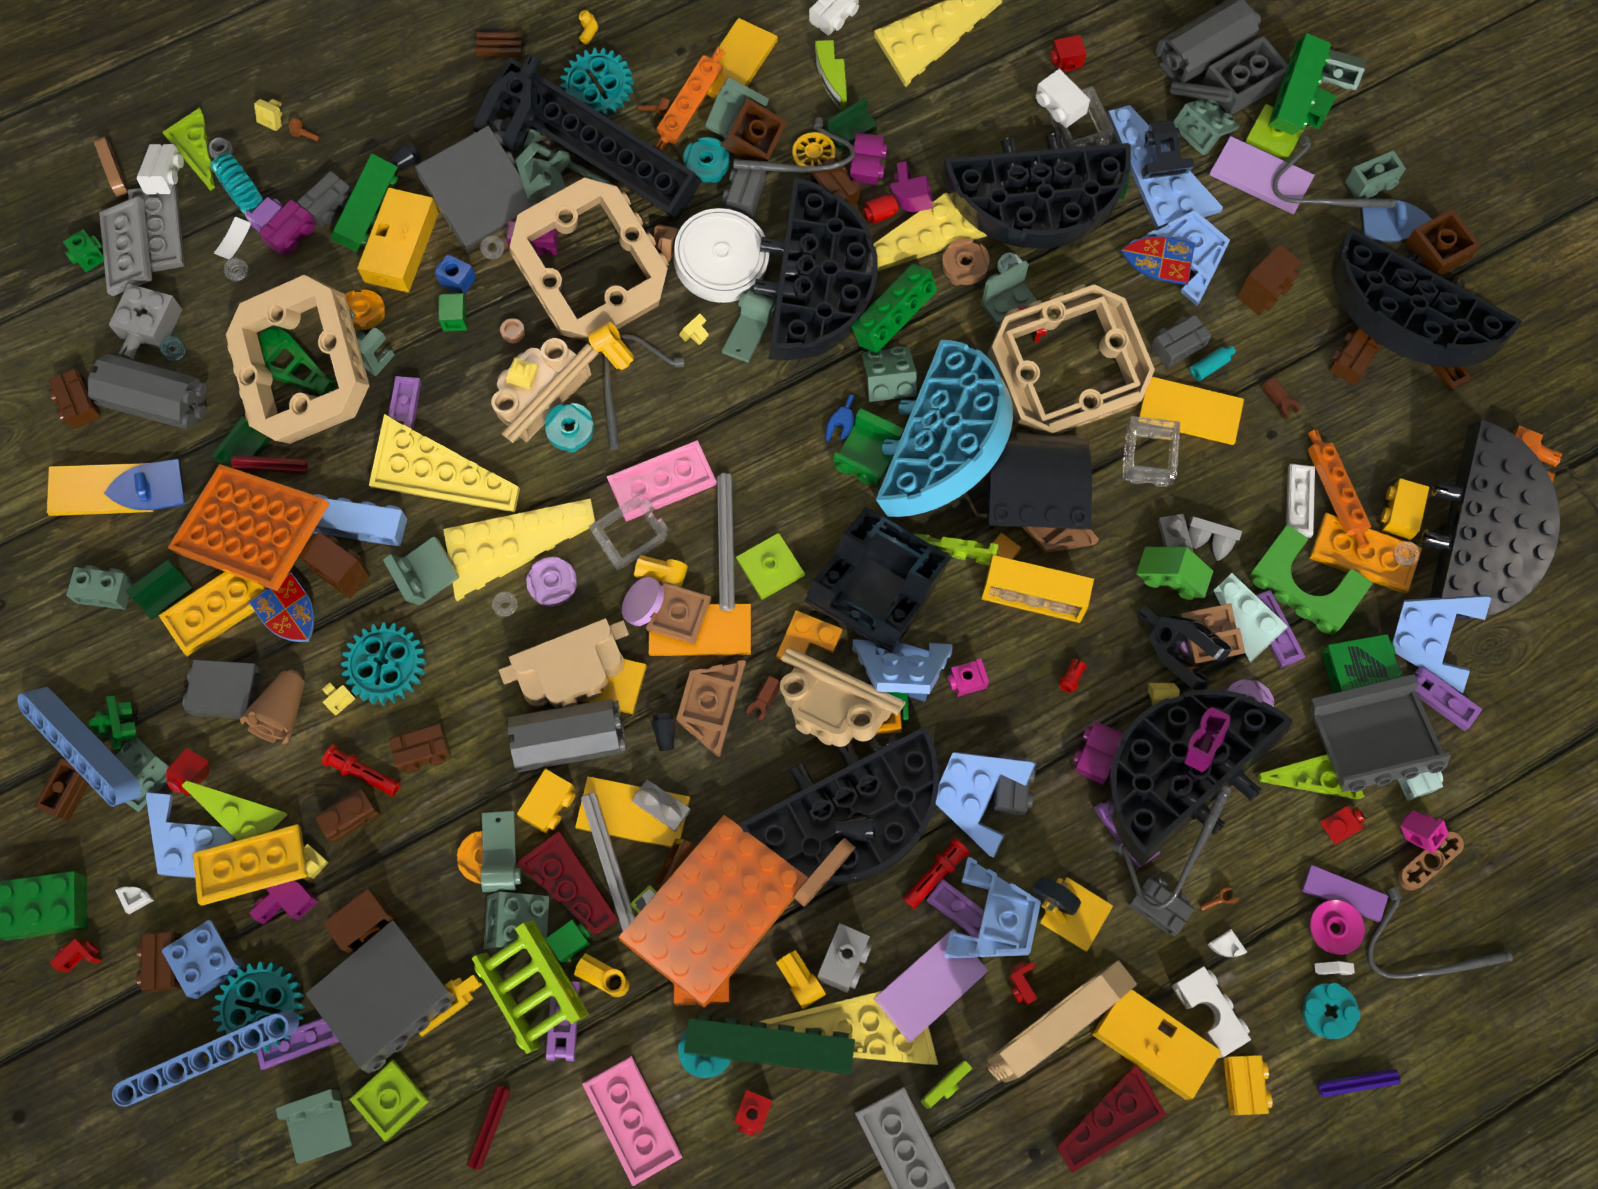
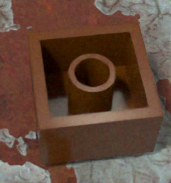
(753, 132)
(1443, 243)
(1269, 280)
(335, 564)
(358, 920)

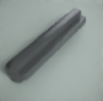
(1202, 92)

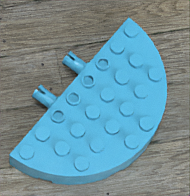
(951, 432)

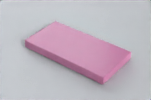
(664, 478)
(632, 1120)

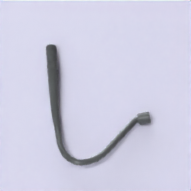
(770, 166)
(1365, 202)
(610, 411)
(1207, 828)
(1474, 963)

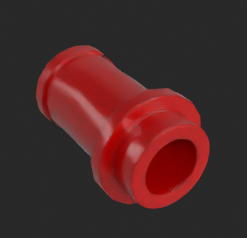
(1069, 681)

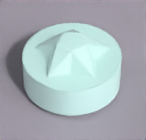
(1007, 260)

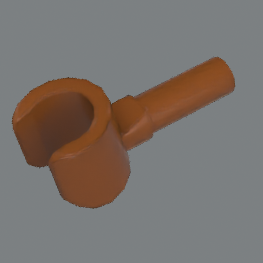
(661, 109)
(296, 130)
(1220, 899)

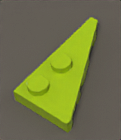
(192, 143)
(963, 548)
(1309, 775)
(235, 814)

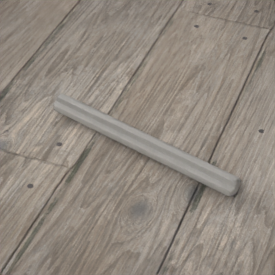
(726, 548)
(608, 859)

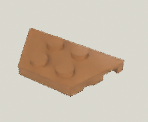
(1060, 539)
(710, 703)

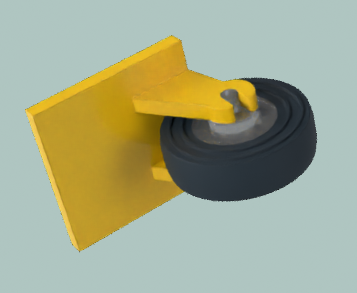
(1071, 910)

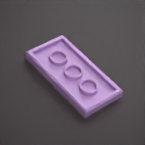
(1255, 172)
(928, 988)

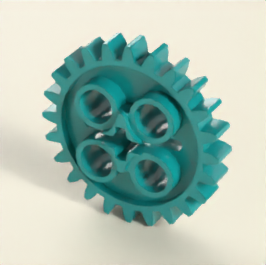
(614, 73)
(361, 659)
(266, 983)

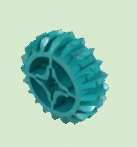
(236, 182)

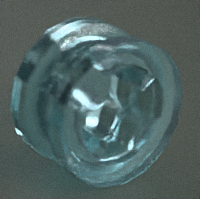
(167, 343)

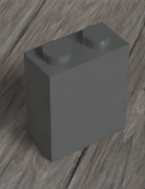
(221, 688)

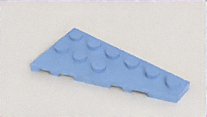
(1166, 196)

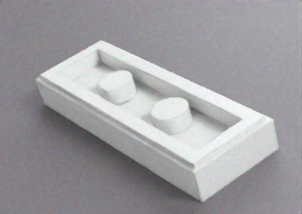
(1300, 498)

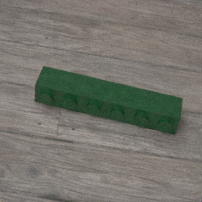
(769, 1046)

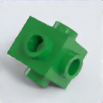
(84, 250)

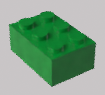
(43, 905)

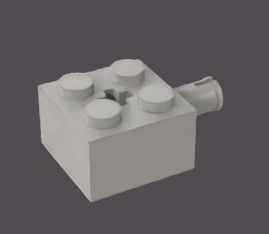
(144, 319)
(843, 958)

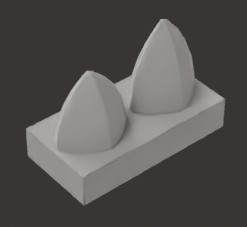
(1174, 531)
(1223, 538)
(661, 805)

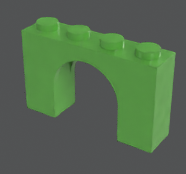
(1325, 611)

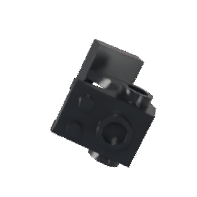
(1168, 162)

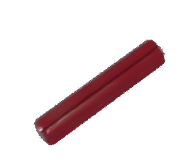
(269, 464)
(488, 1127)

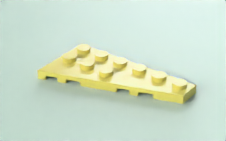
(928, 34)
(925, 234)
(425, 468)
(504, 543)
(867, 1024)

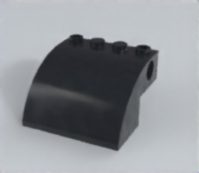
(1041, 483)
(878, 579)

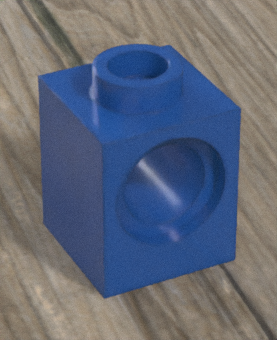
(461, 281)

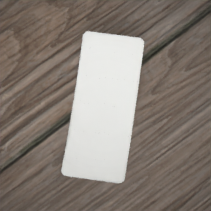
(233, 238)

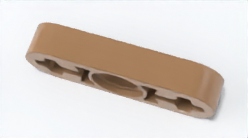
(111, 166)
(1442, 860)
(824, 872)

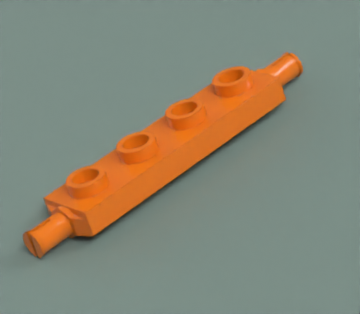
(689, 99)
(1339, 489)

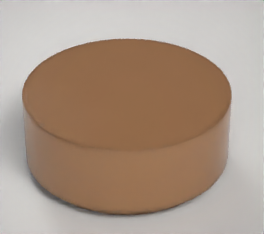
(512, 330)

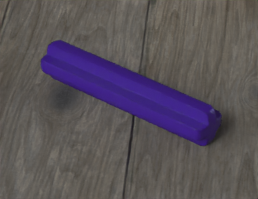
(1358, 1083)

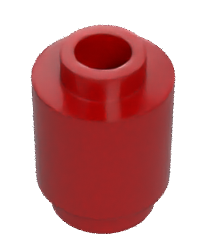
(880, 208)

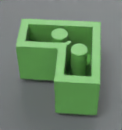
(1175, 568)

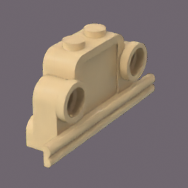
(556, 380)
(568, 666)
(833, 702)

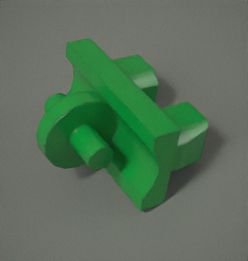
(118, 731)

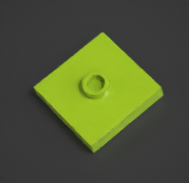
(1271, 139)
(770, 566)
(947, 1085)
(389, 1100)

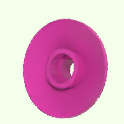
(1349, 924)

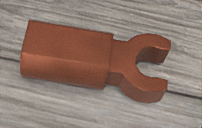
(1280, 397)
(764, 697)

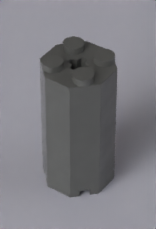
(1207, 40)
(147, 391)
(566, 735)

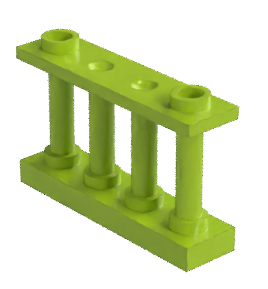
(556, 984)

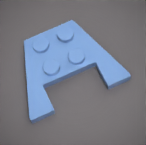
(1208, 249)
(1426, 629)
(902, 673)
(968, 788)
(177, 841)
(1006, 922)

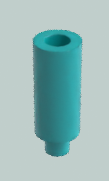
(1212, 362)

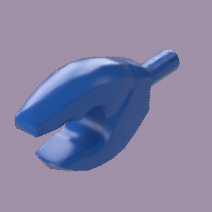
(842, 417)

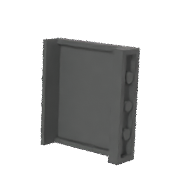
(475, 187)
(1377, 734)
(380, 997)

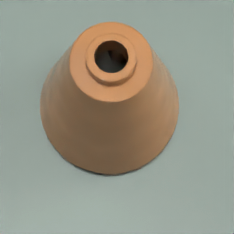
(276, 709)

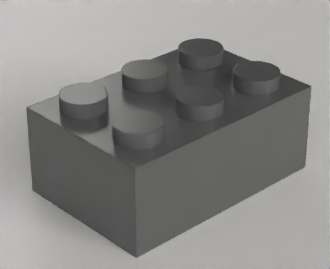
(1249, 73)

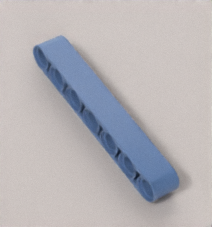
(79, 746)
(193, 1062)

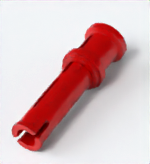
(350, 765)
(943, 864)

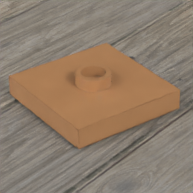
(680, 614)

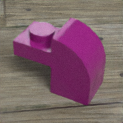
(910, 193)
(290, 896)

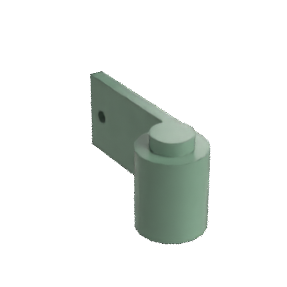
(751, 325)
(499, 852)

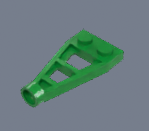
(273, 342)

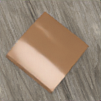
(1220, 621)

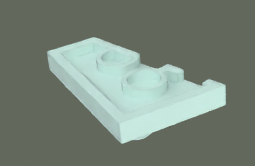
(1256, 621)

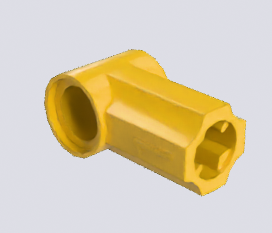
(608, 341)
(662, 571)
(600, 975)
(803, 984)

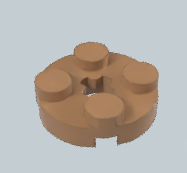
(960, 273)

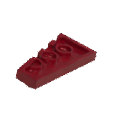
(566, 878)
(1117, 1117)

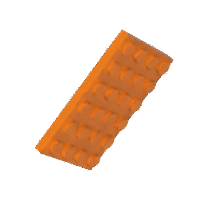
(249, 526)
(713, 910)

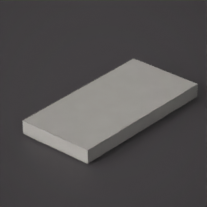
(163, 228)
(125, 245)
(903, 1144)

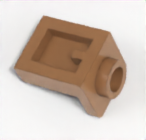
(665, 240)

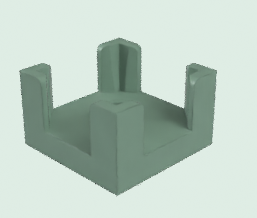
(539, 176)
(368, 345)

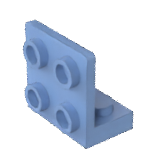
(201, 960)

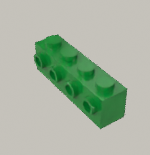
(1299, 84)
(364, 202)
(894, 308)

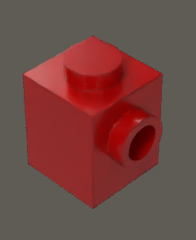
(1068, 53)
(186, 768)
(752, 1113)

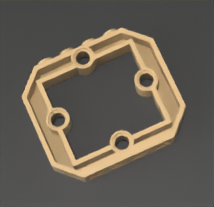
(573, 202)
(283, 308)
(1117, 324)
(1061, 1023)

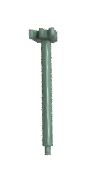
(534, 138)

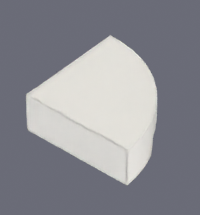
(133, 898)
(1227, 945)
(1334, 967)

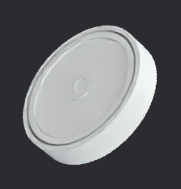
(719, 255)

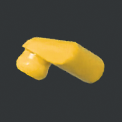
(589, 24)

